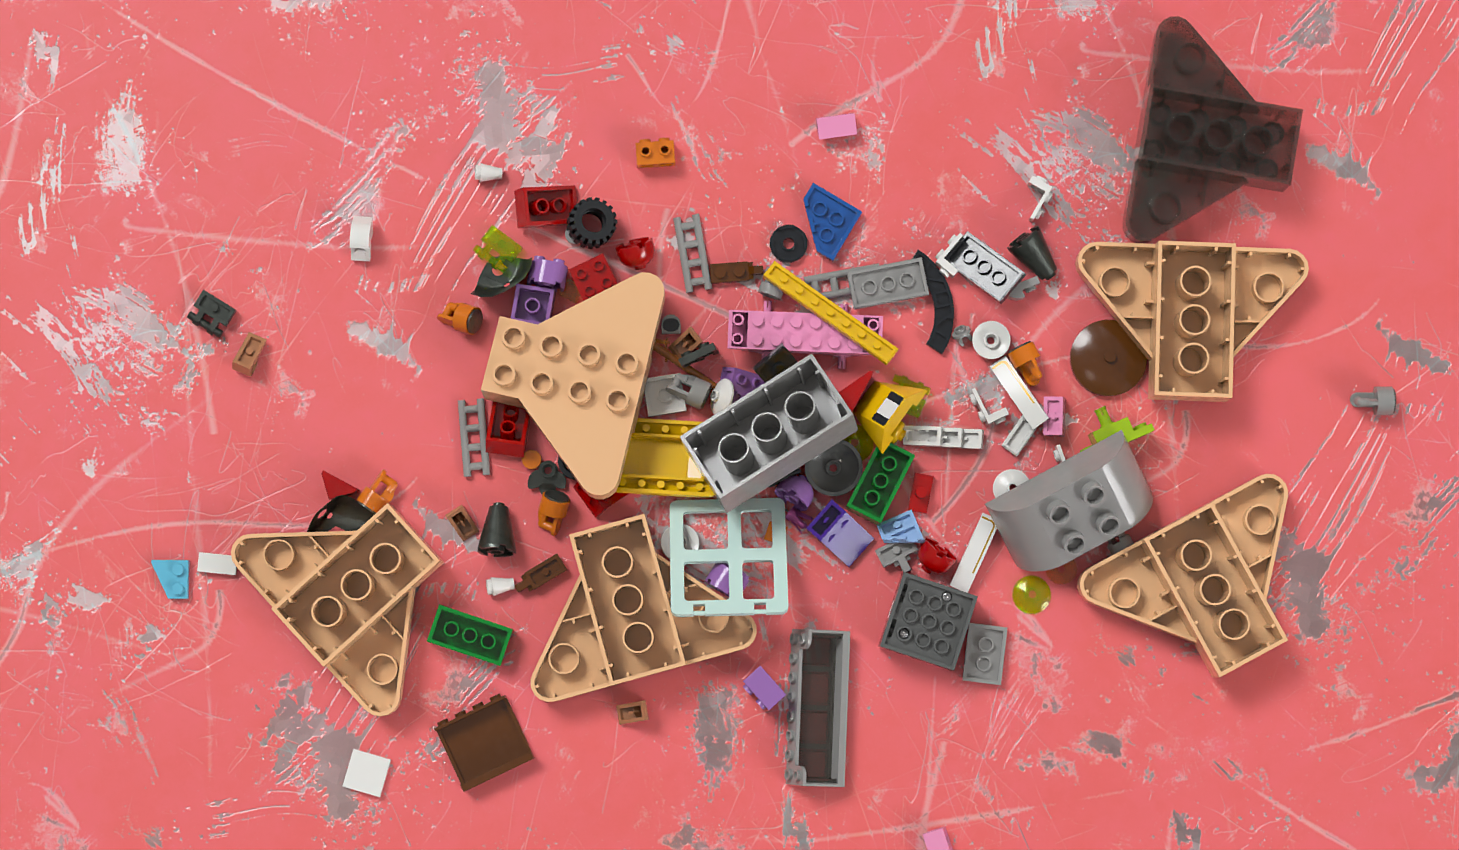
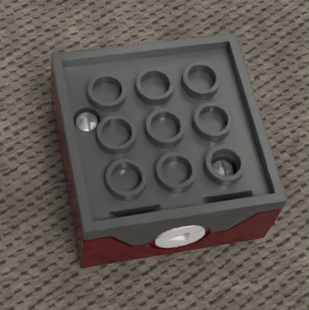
(927, 621)

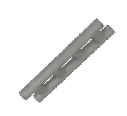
(701, 261)
(832, 276)
(482, 429)

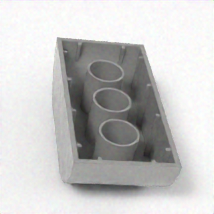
(1073, 506)

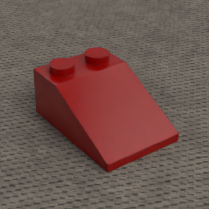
(544, 205)
(853, 392)
(507, 430)

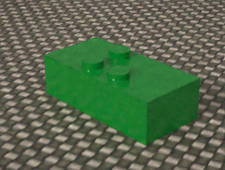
(879, 483)
(469, 635)

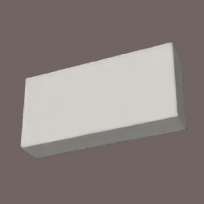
(1018, 436)
(216, 564)

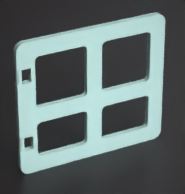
(733, 555)

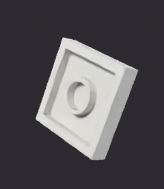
(659, 400)
(366, 772)

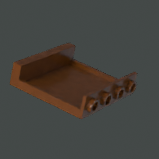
(484, 742)

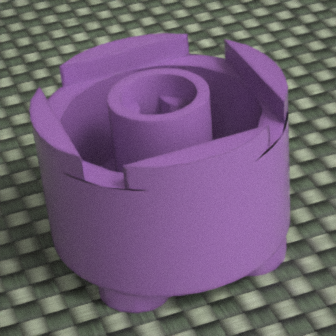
(547, 273)
(720, 578)

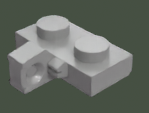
(896, 554)

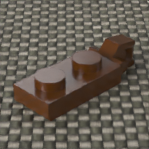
(734, 272)
(541, 574)

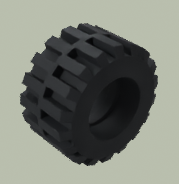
(600, 210)

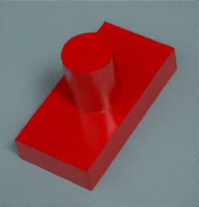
(920, 493)

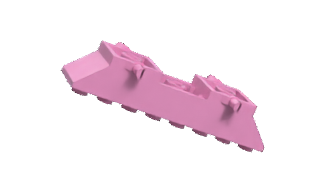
(796, 331)

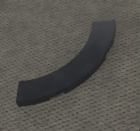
(942, 304)

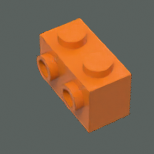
(655, 153)

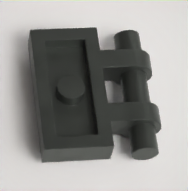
(214, 308)

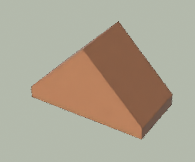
(687, 341)
(462, 522)
(632, 712)

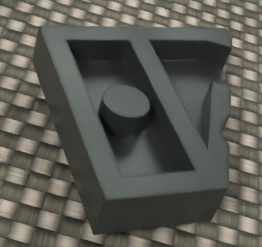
(692, 357)

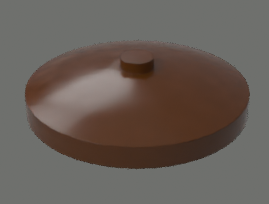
(1106, 359)

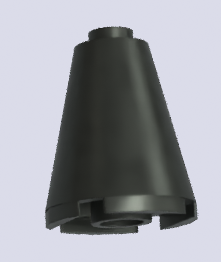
(1034, 253)
(497, 533)

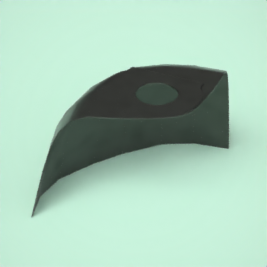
(492, 285)
(346, 515)

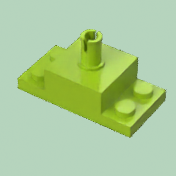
(1109, 428)

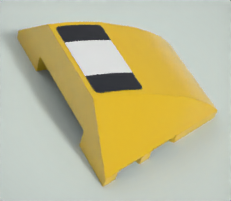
(884, 408)

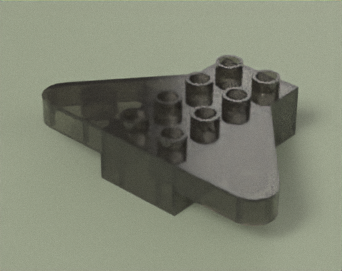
(1200, 136)

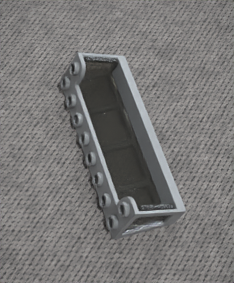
(817, 708)

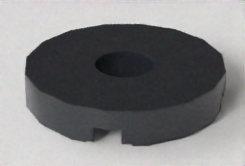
(788, 232)

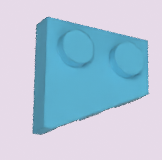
(173, 577)

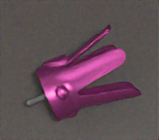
(792, 516)

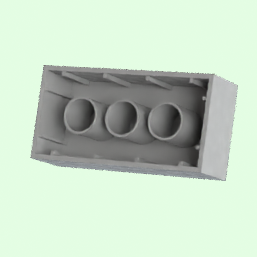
(769, 433)

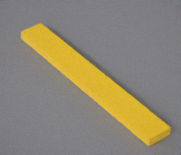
(830, 313)

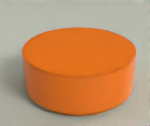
(531, 459)

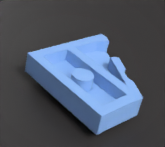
(901, 529)

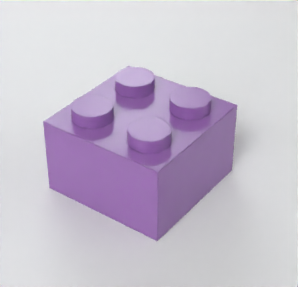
(533, 303)
(764, 688)

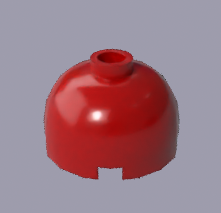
(636, 252)
(934, 557)

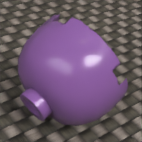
(796, 491)

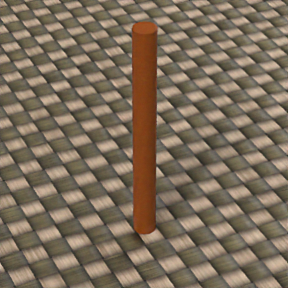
(674, 359)

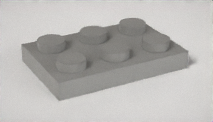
(984, 654)

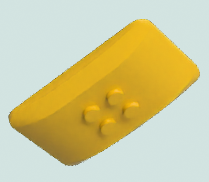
(660, 463)

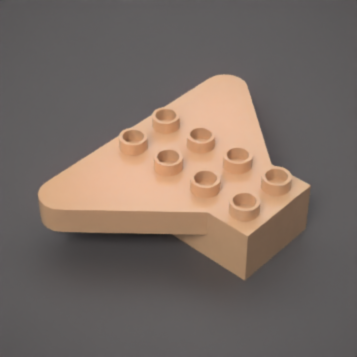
(1190, 305)
(582, 376)
(1203, 576)
(346, 597)
(622, 618)

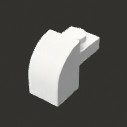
(360, 238)

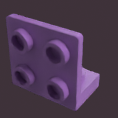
(742, 381)

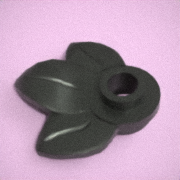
(546, 481)

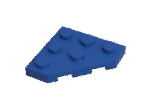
(829, 220)

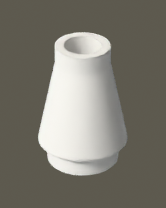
(486, 172)
(499, 585)

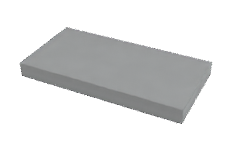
(887, 283)

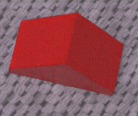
(337, 487)

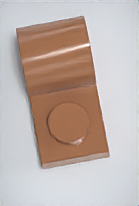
(248, 354)

